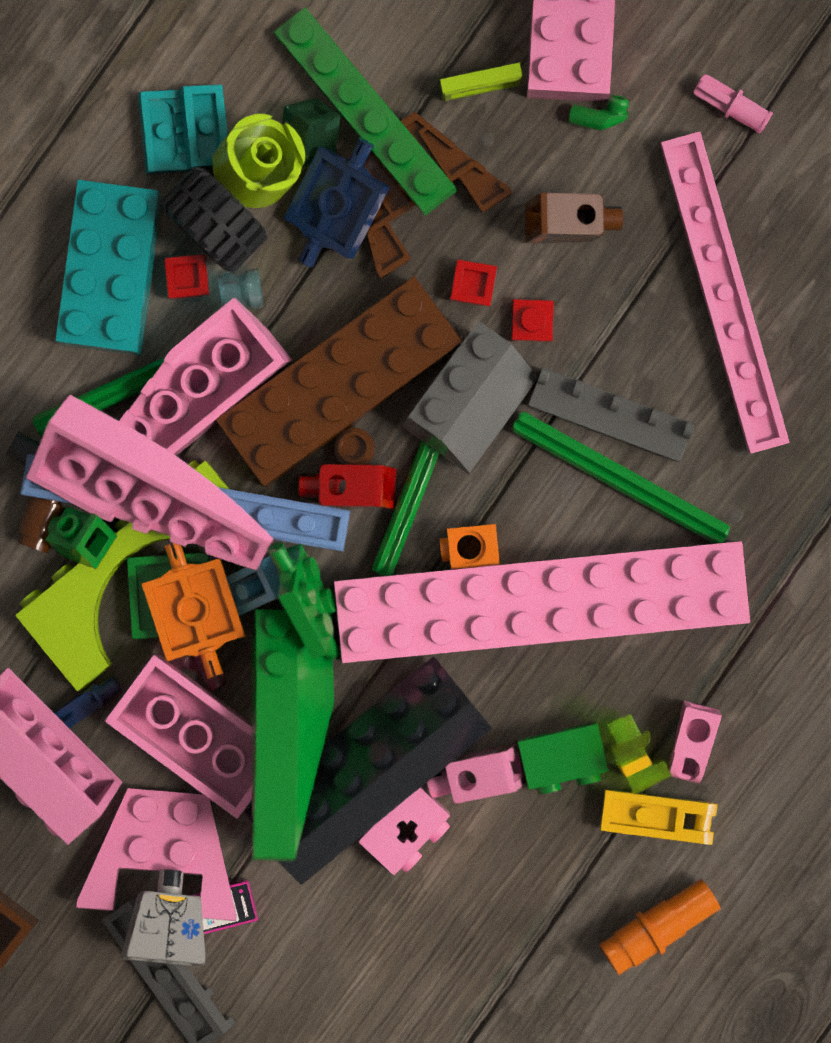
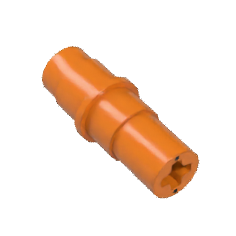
(659, 927)

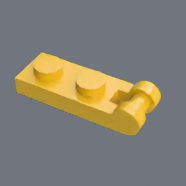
(656, 816)

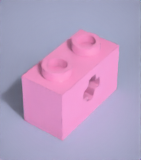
(401, 853)

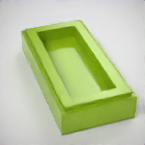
(481, 82)

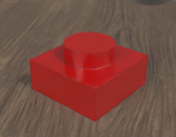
(187, 277)
(473, 283)
(532, 320)

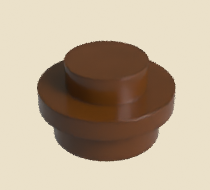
(354, 447)

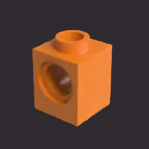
(489, 546)

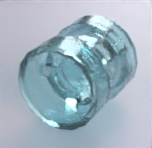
(244, 288)

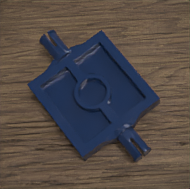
(336, 202)

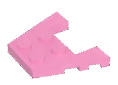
(160, 833)

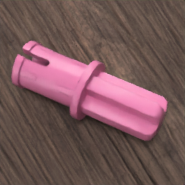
(732, 103)

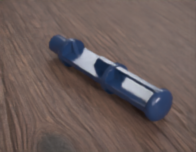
(87, 702)

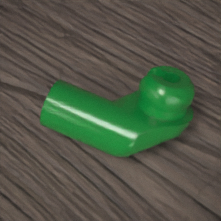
(601, 119)

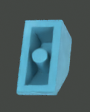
(254, 587)

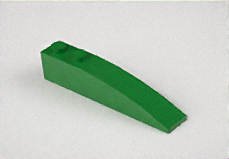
(289, 727)

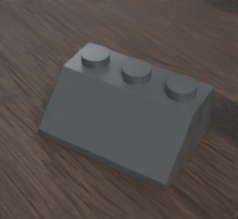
(472, 398)

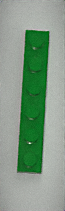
(365, 111)

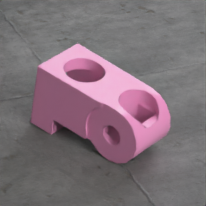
(693, 741)

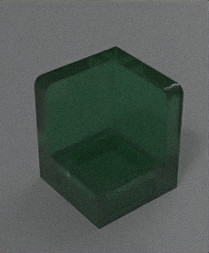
(314, 124)

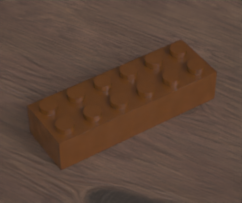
(339, 382)

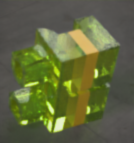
(631, 756)

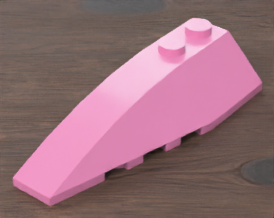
(206, 377)
(134, 479)

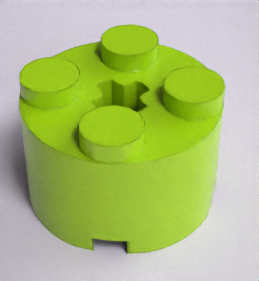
(259, 160)

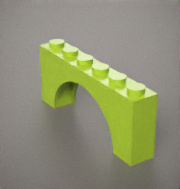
(68, 612)

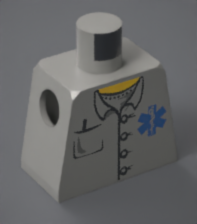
(166, 925)

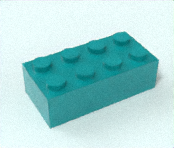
(109, 267)

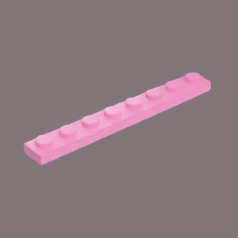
(724, 292)

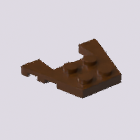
(480, 184)

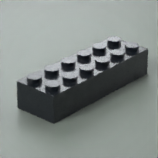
(383, 762)

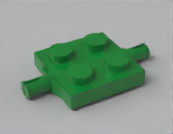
(306, 599)

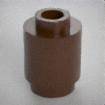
(36, 521)

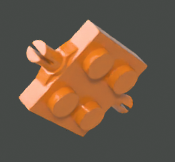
(193, 609)

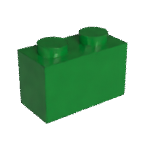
(563, 757)

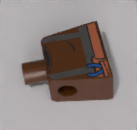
(555, 219)

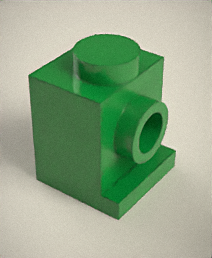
(72, 531)

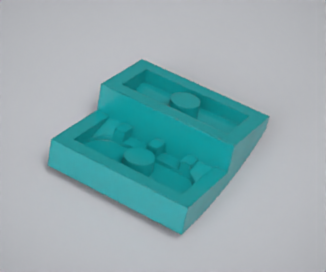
(181, 127)

